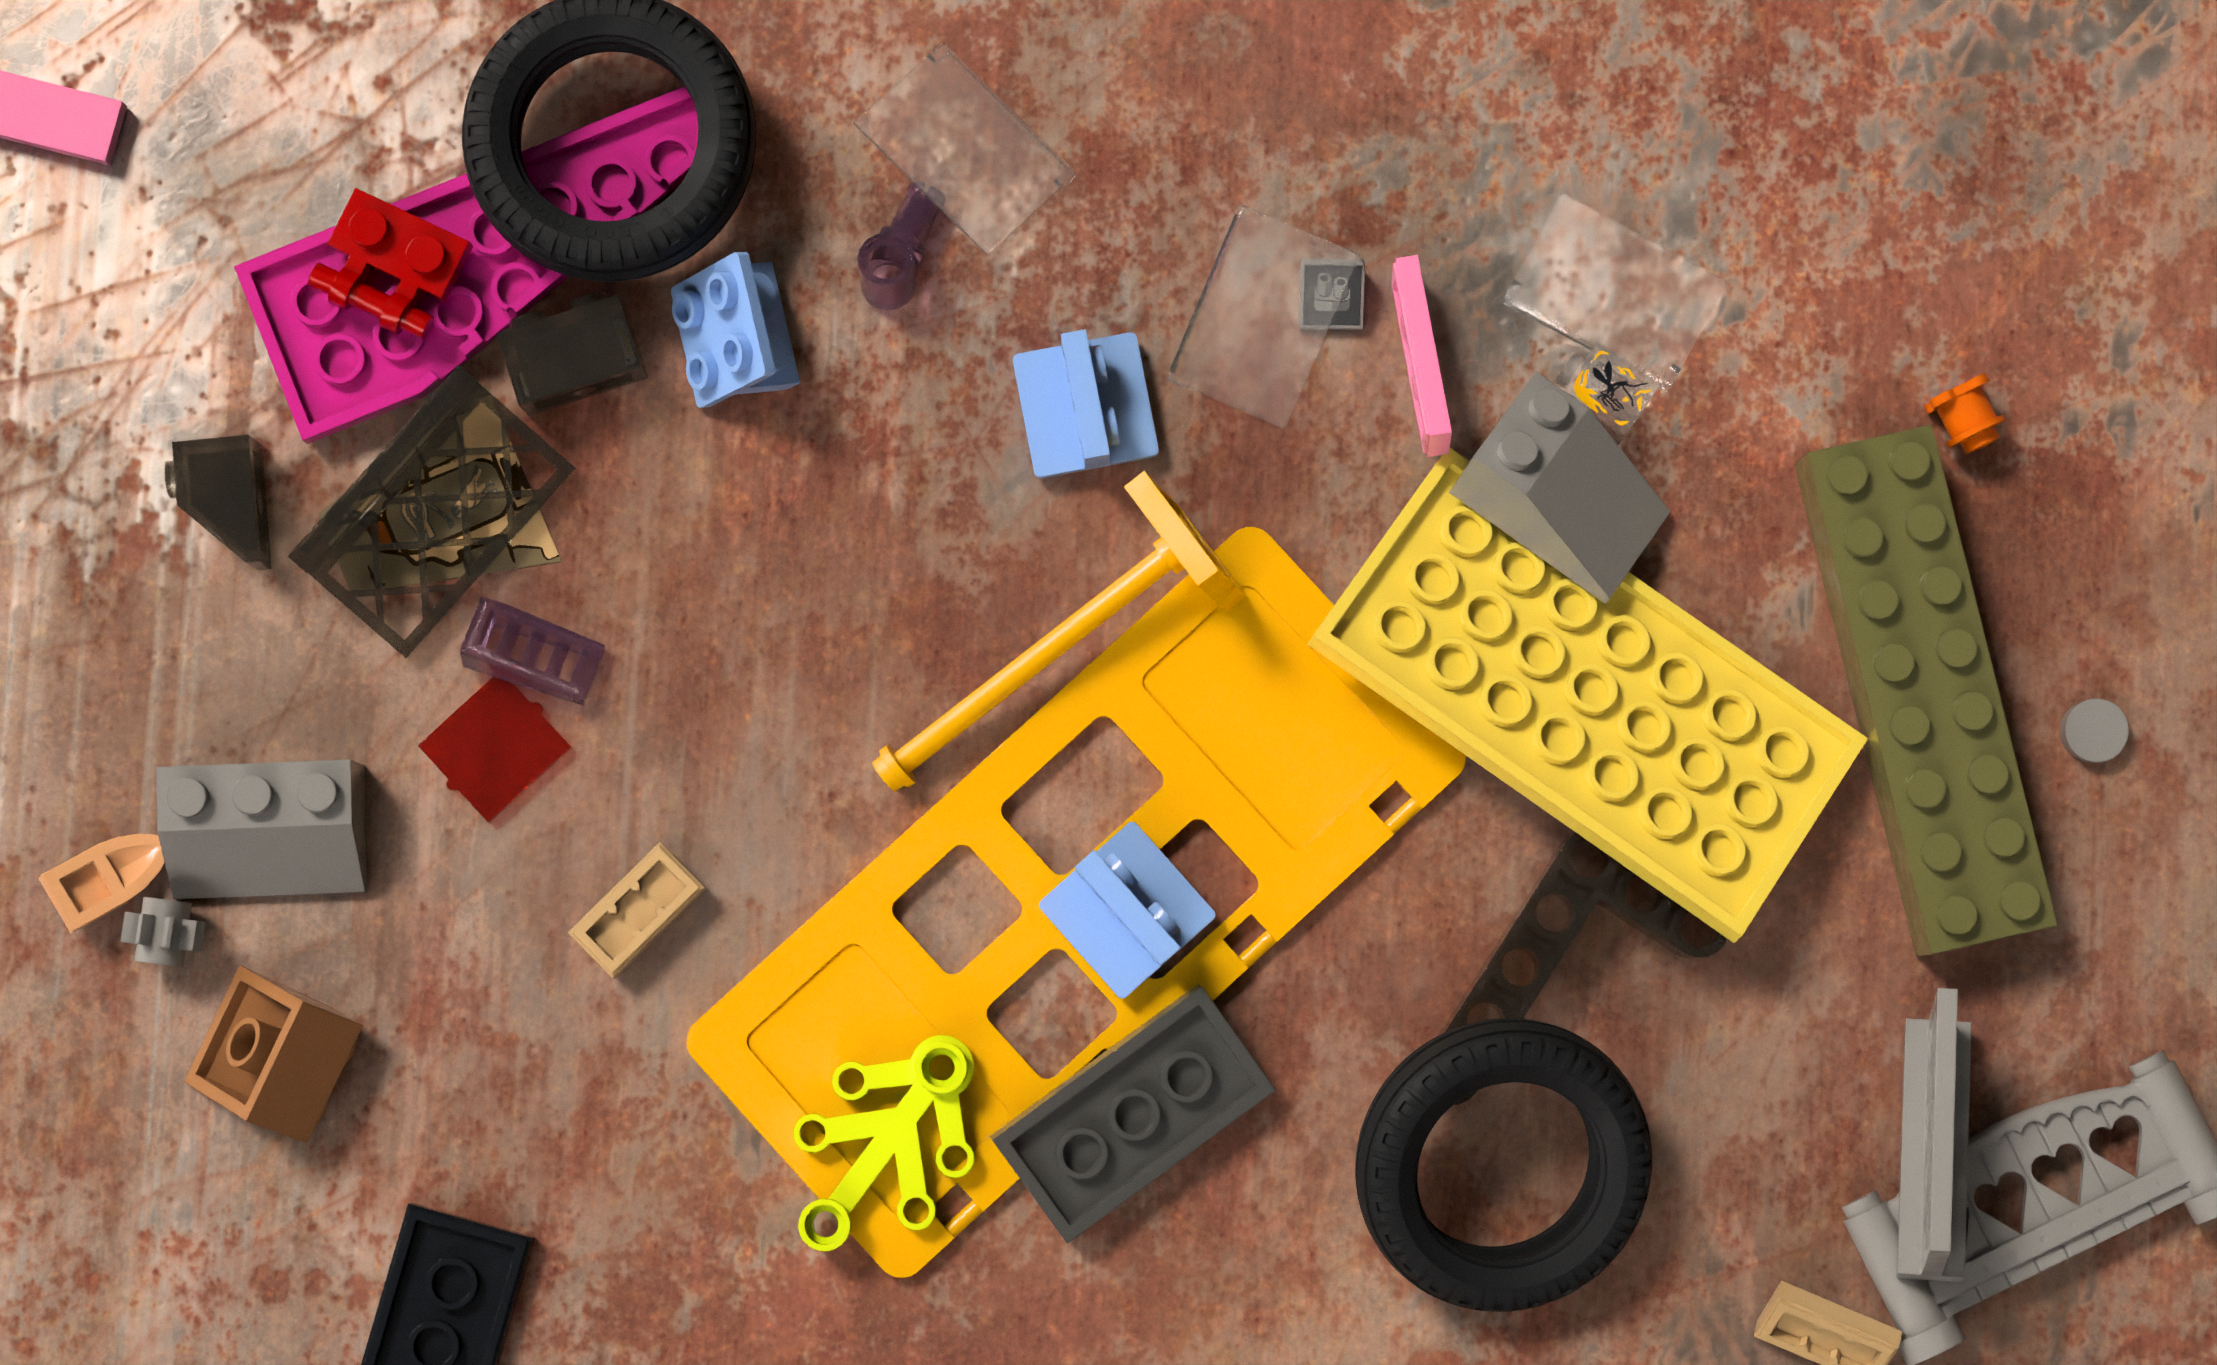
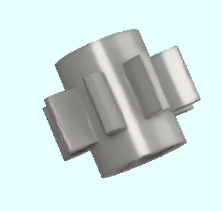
(163, 931)

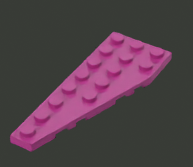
(349, 369)

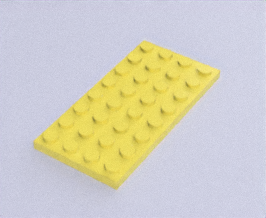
(1595, 711)

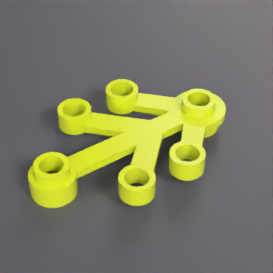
(893, 1132)

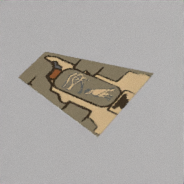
(444, 520)

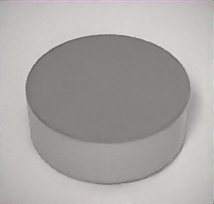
(2094, 730)

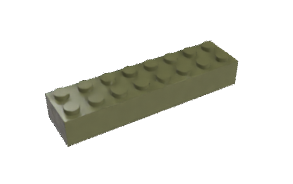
(1924, 691)

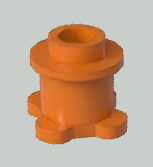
(1967, 415)

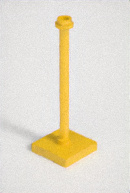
(1176, 549)

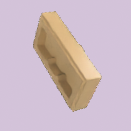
(637, 910)
(1824, 1330)

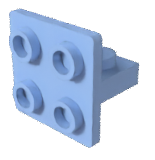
(733, 330)
(1085, 404)
(1126, 909)

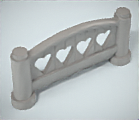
(2172, 1167)

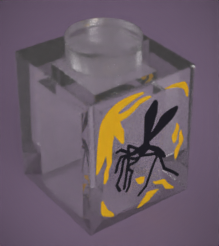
(1609, 388)

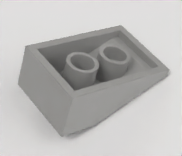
(1563, 489)

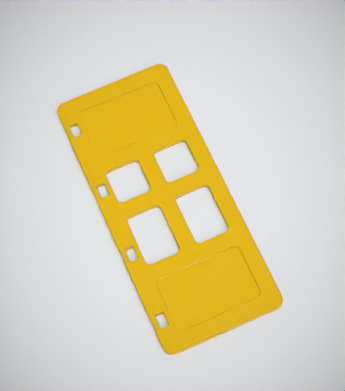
(1247, 738)

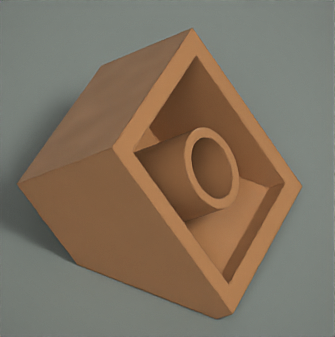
(273, 1055)

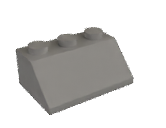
(263, 828)

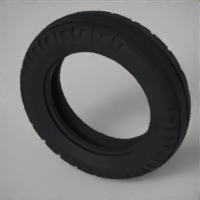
(630, 246)
(1566, 1252)

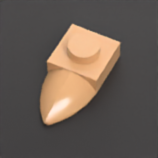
(102, 878)

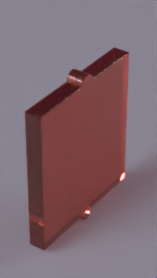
(494, 747)

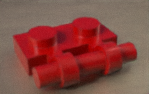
(399, 246)

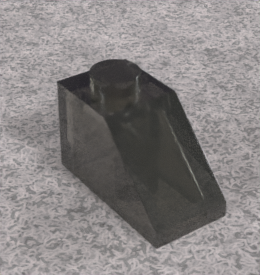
(224, 491)

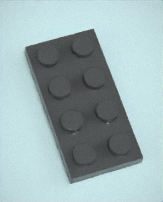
(1132, 1113)

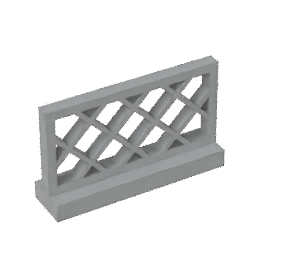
(1934, 1144)

